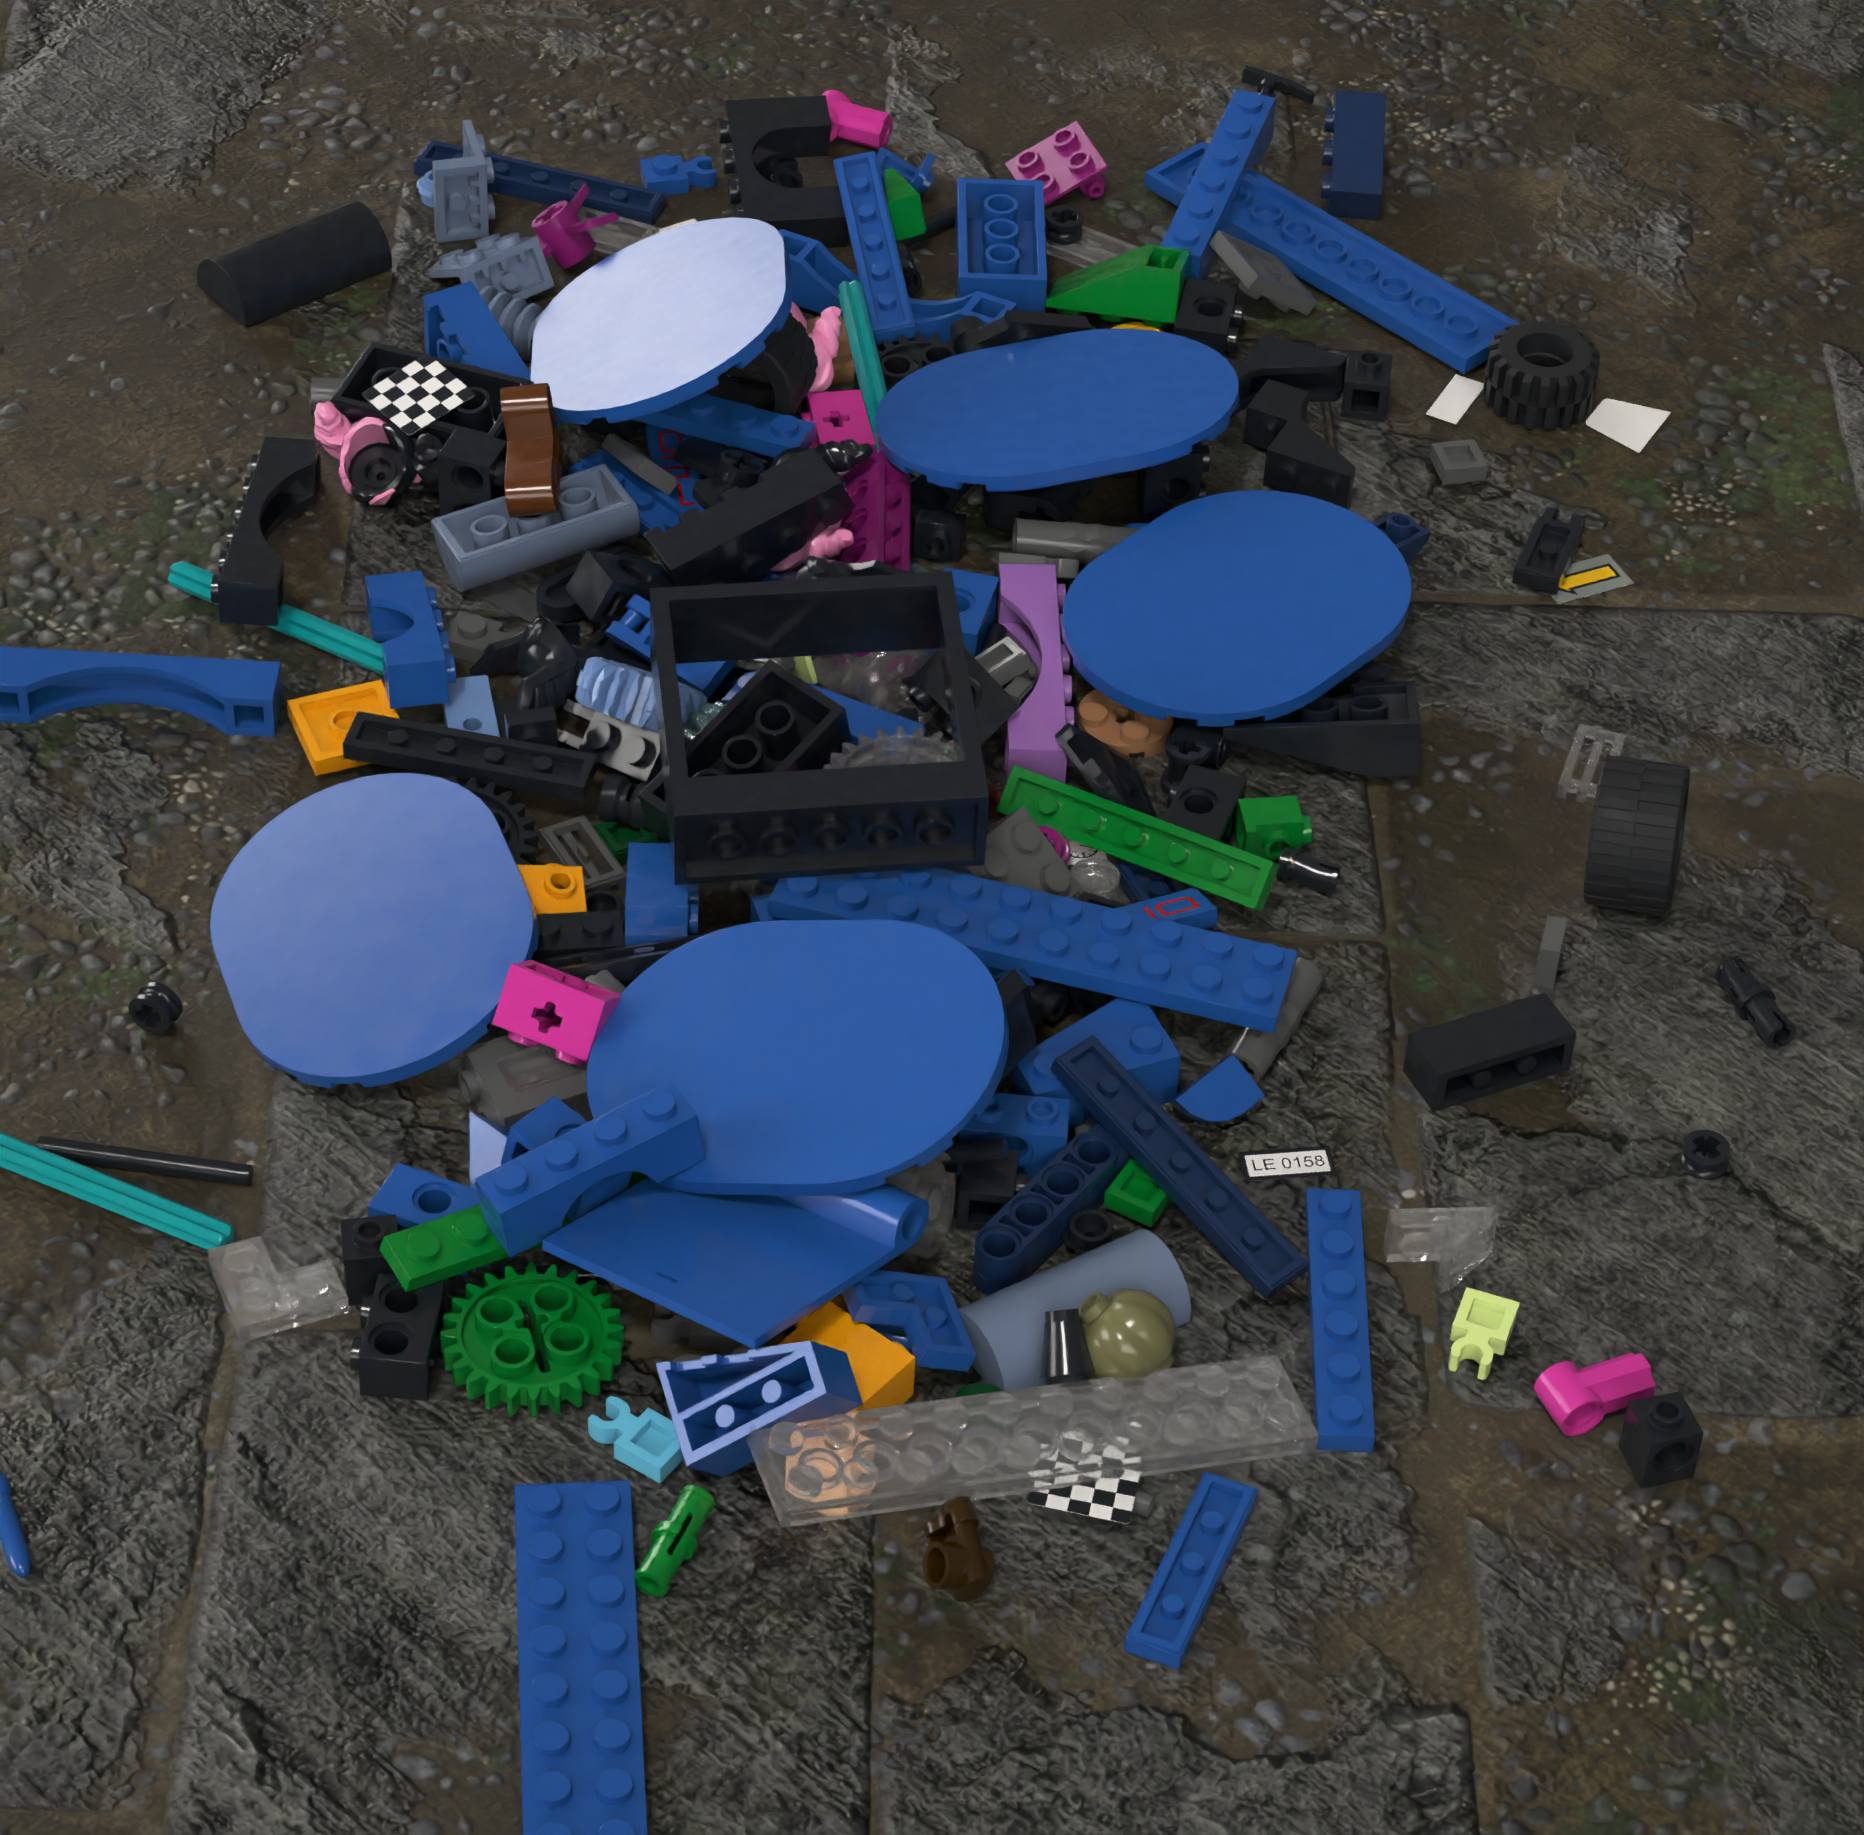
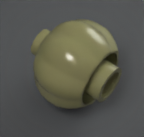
(1127, 1333)

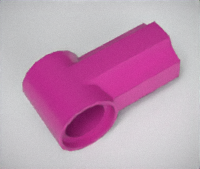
(856, 122)
(1583, 1395)

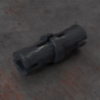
(1755, 1002)

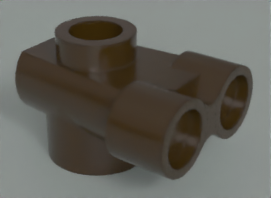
(955, 1552)

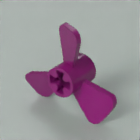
(564, 234)

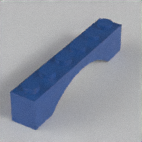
(1234, 148)
(818, 275)
(227, 693)

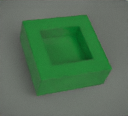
(1136, 1195)

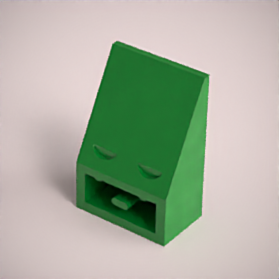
(1132, 285)

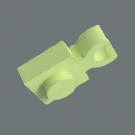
(1481, 1329)

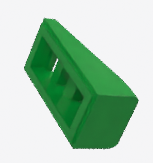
(903, 206)

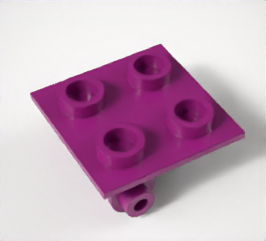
(1063, 164)

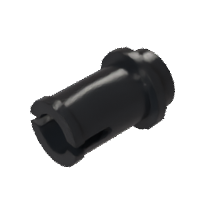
(1308, 870)

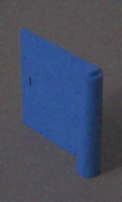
(741, 1259)

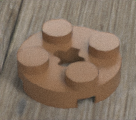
(1138, 734)

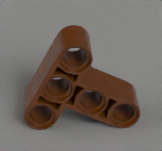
(533, 450)

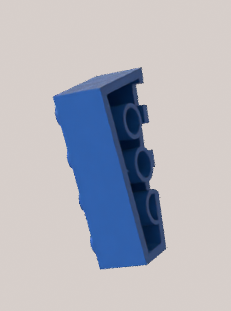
(466, 332)

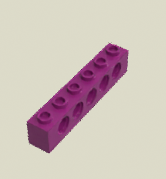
(880, 514)

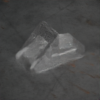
(1449, 1235)

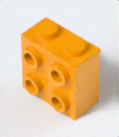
(880, 1366)

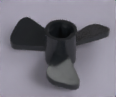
(723, 466)

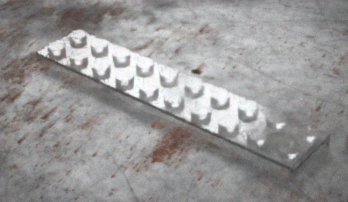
(1030, 1440)

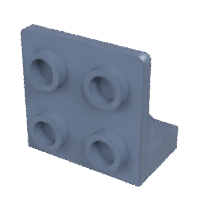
(461, 191)
(503, 262)

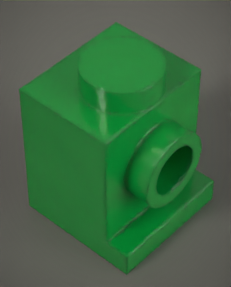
(1269, 825)

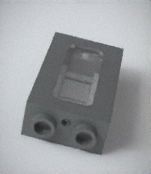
(515, 1079)

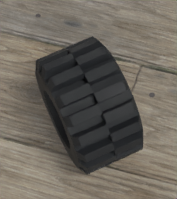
(1541, 375)

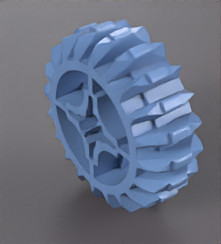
(628, 693)

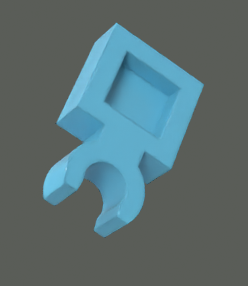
(640, 1442)

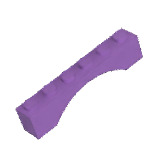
(1030, 612)

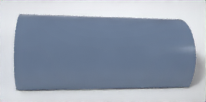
(488, 545)
(1010, 1323)

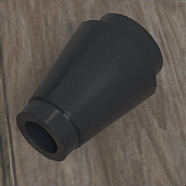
(1065, 1348)

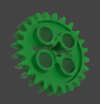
(496, 1355)

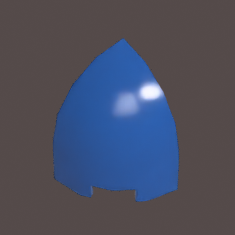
(1219, 1093)

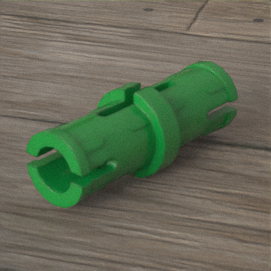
(658, 1565)

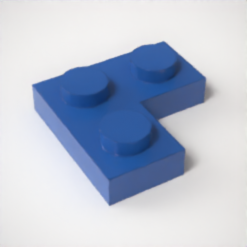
(924, 1311)

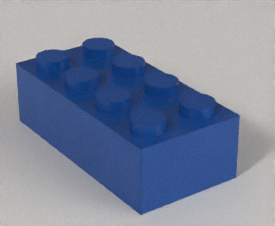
(1001, 240)

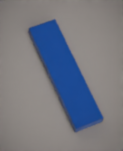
(1191, 1570)

